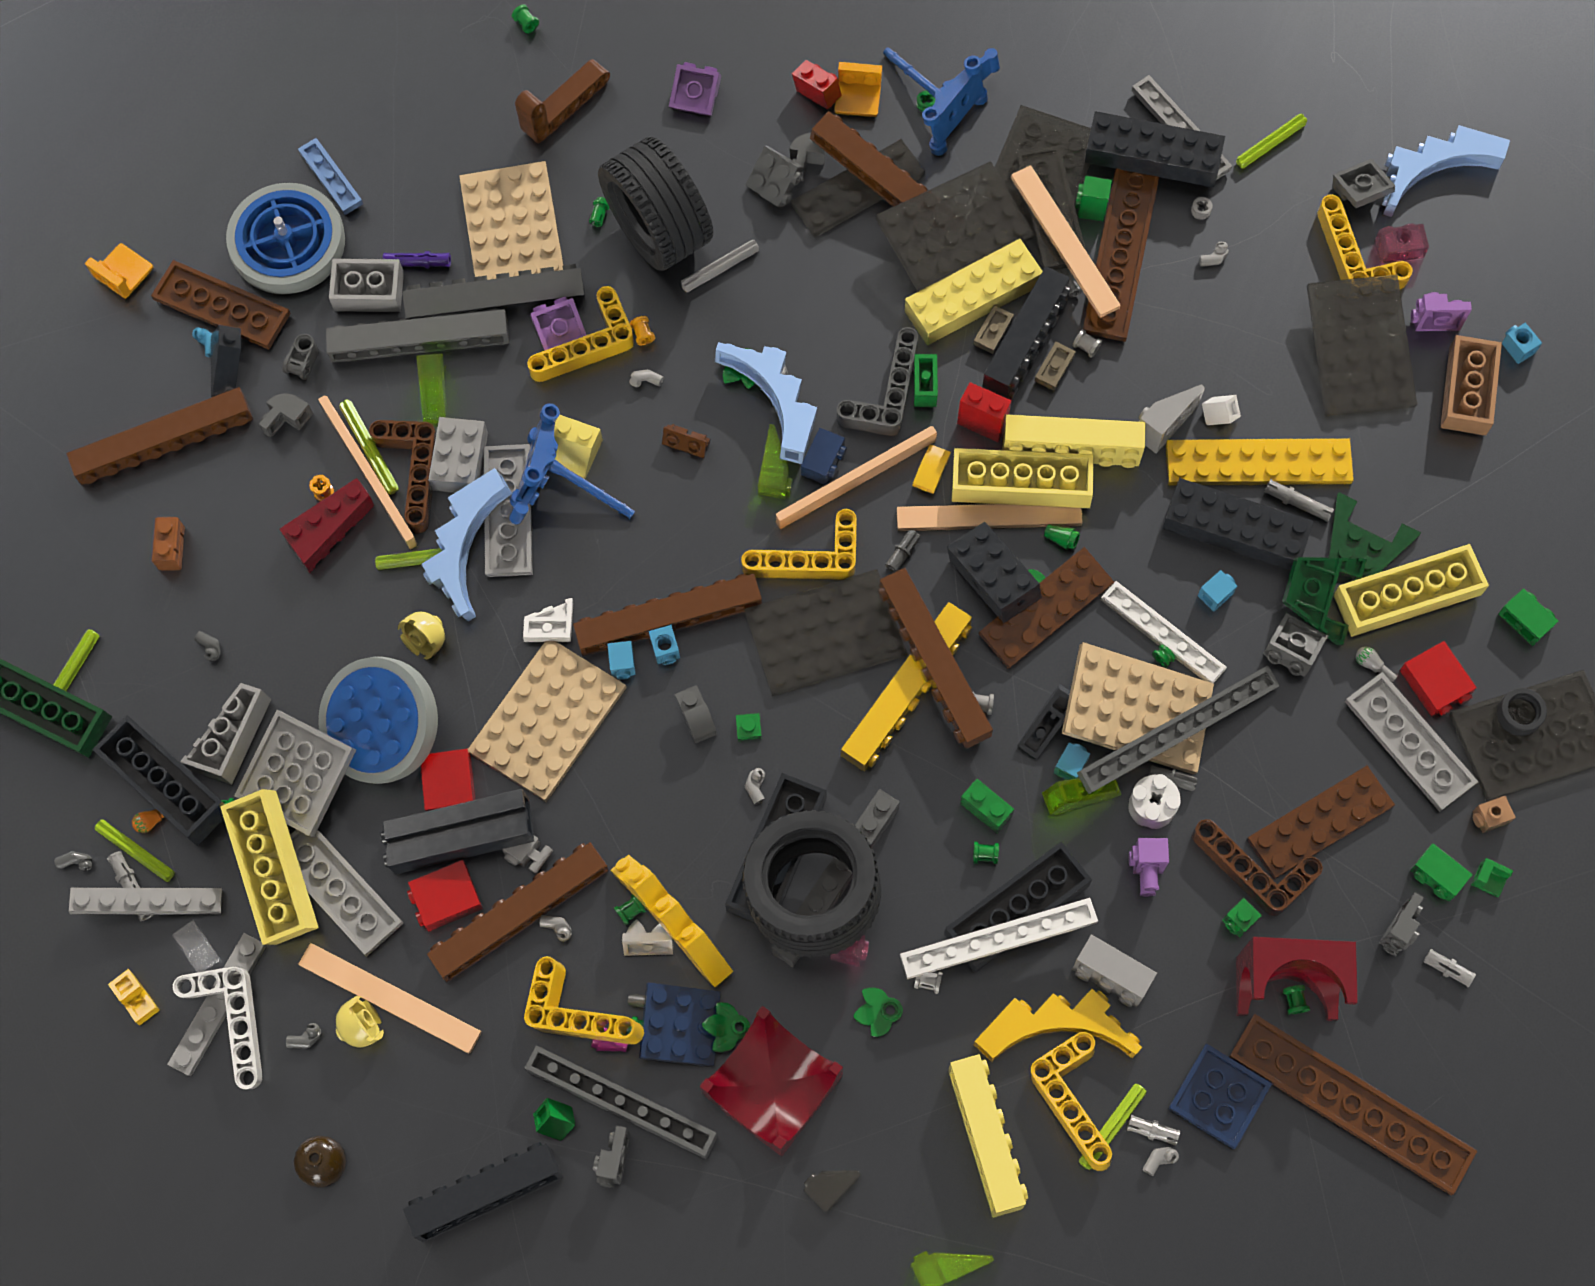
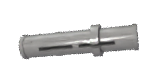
(1298, 500)
(125, 876)

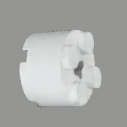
(1156, 788)

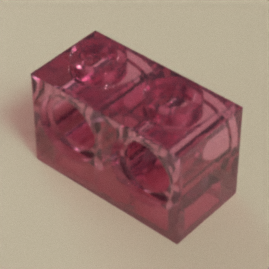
(853, 954)

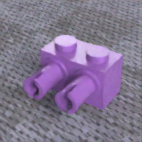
(1148, 860)

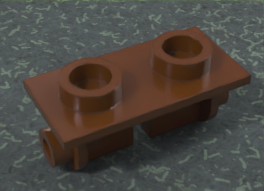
(679, 439)

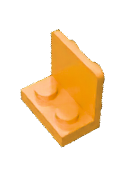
(859, 89)
(120, 270)

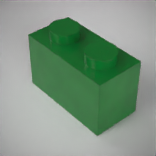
(1093, 198)
(925, 380)
(1528, 617)
(986, 806)
(1440, 873)

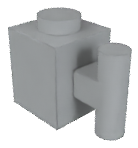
(523, 853)

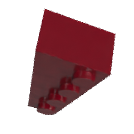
(326, 523)

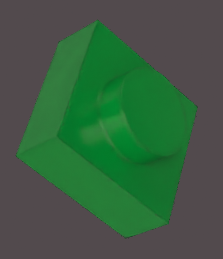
(748, 726)

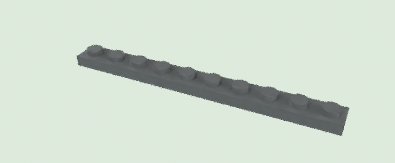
(1177, 729)

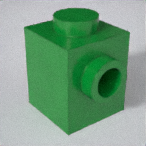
(1241, 918)

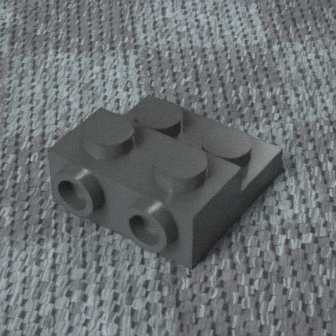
(774, 176)
(1362, 183)
(1295, 645)
(1403, 928)
(610, 1164)

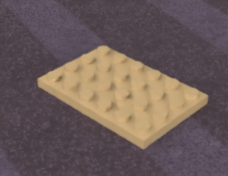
(511, 220)
(1124, 698)
(547, 719)

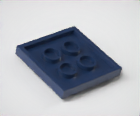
(674, 1024)
(1220, 1096)

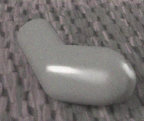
(645, 375)
(753, 785)
(558, 925)
(1159, 1157)

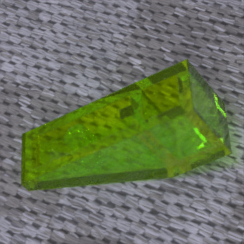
(432, 386)
(774, 472)
(1072, 795)
(943, 1268)

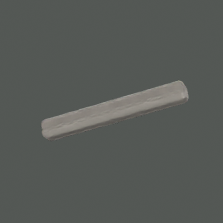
(720, 265)

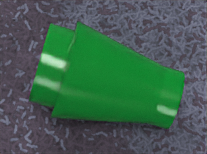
(1063, 536)

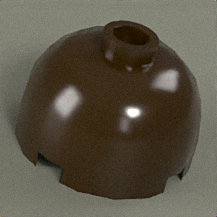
(319, 1161)

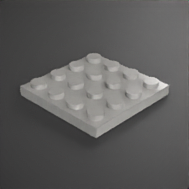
(300, 767)

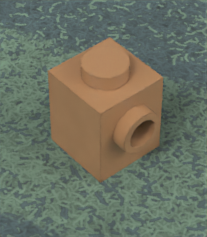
(1493, 814)

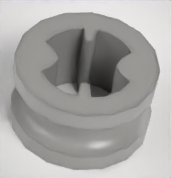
(1201, 201)

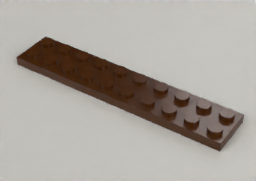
(1123, 250)
(1353, 1104)

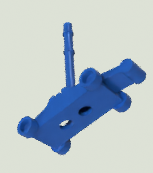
(954, 97)
(542, 459)

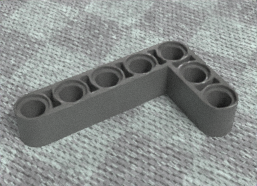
(894, 391)

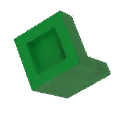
(1491, 877)
(554, 1119)

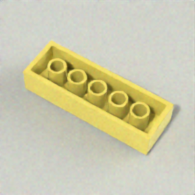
(972, 292)
(1107, 440)
(1022, 478)
(1410, 590)
(269, 867)
(986, 1135)

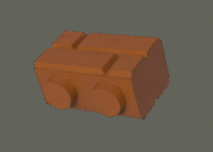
(168, 543)

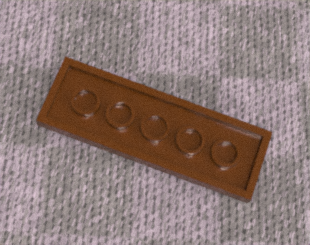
(220, 304)
(1063, 596)
(1320, 822)

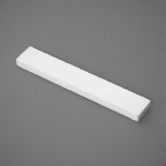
(1163, 632)

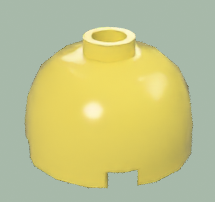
(422, 633)
(358, 1023)

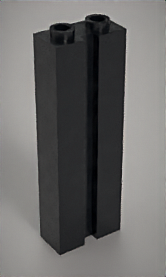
(457, 831)

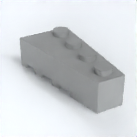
(229, 735)

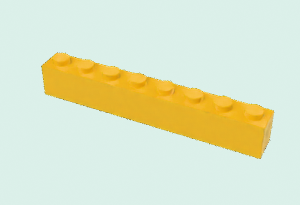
(900, 696)

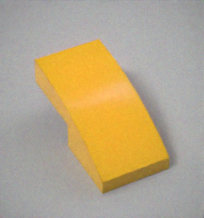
(931, 469)
(134, 997)

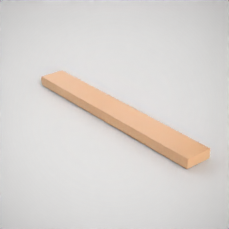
(1065, 241)
(368, 472)
(855, 477)
(995, 515)
(390, 998)

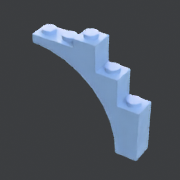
(1463, 148)
(783, 391)
(455, 538)

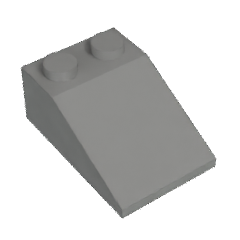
(1168, 415)

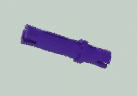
(421, 259)

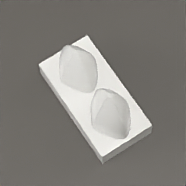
(639, 942)

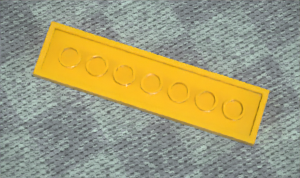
(1259, 461)

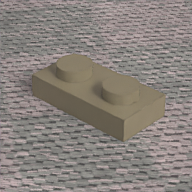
(993, 329)
(1054, 366)

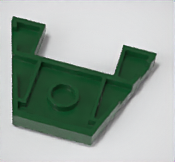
(1355, 542)
(1312, 589)

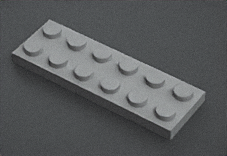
(507, 544)
(1411, 741)
(343, 893)

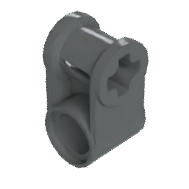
(301, 361)

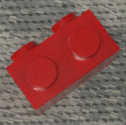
(817, 84)

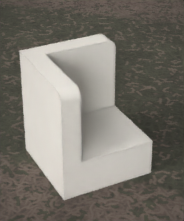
(1221, 410)

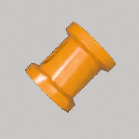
(642, 330)
(321, 488)

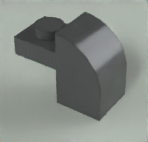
(805, 151)
(285, 408)
(696, 714)

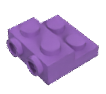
(694, 89)
(1437, 314)
(557, 323)

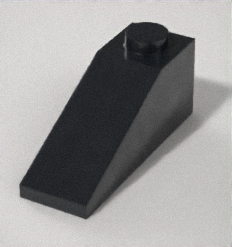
(224, 358)
(1046, 723)

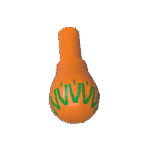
(146, 820)

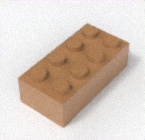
(1471, 385)

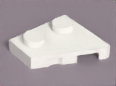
(550, 624)

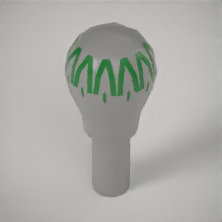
(1369, 659)

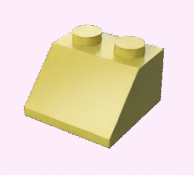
(576, 444)

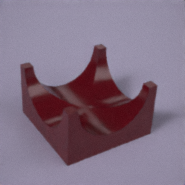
(1315, 963)
(772, 1083)

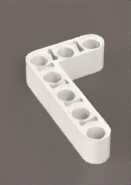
(234, 1016)

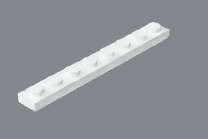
(998, 938)

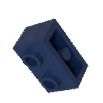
(823, 456)

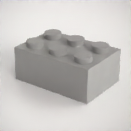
(366, 285)
(457, 454)
(1113, 971)

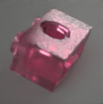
(1391, 250)

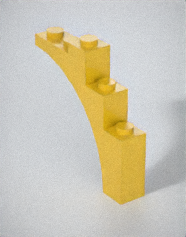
(673, 919)
(1089, 1016)

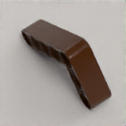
(542, 118)
(417, 467)
(1253, 871)

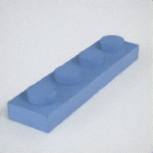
(330, 176)

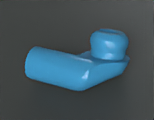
(204, 337)

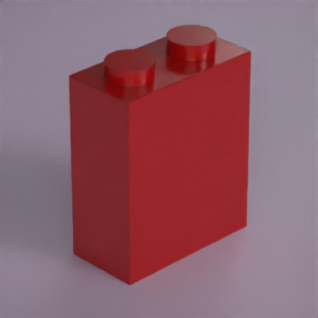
(983, 411)
(1438, 679)
(447, 779)
(444, 896)

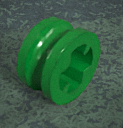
(924, 95)
(1163, 656)

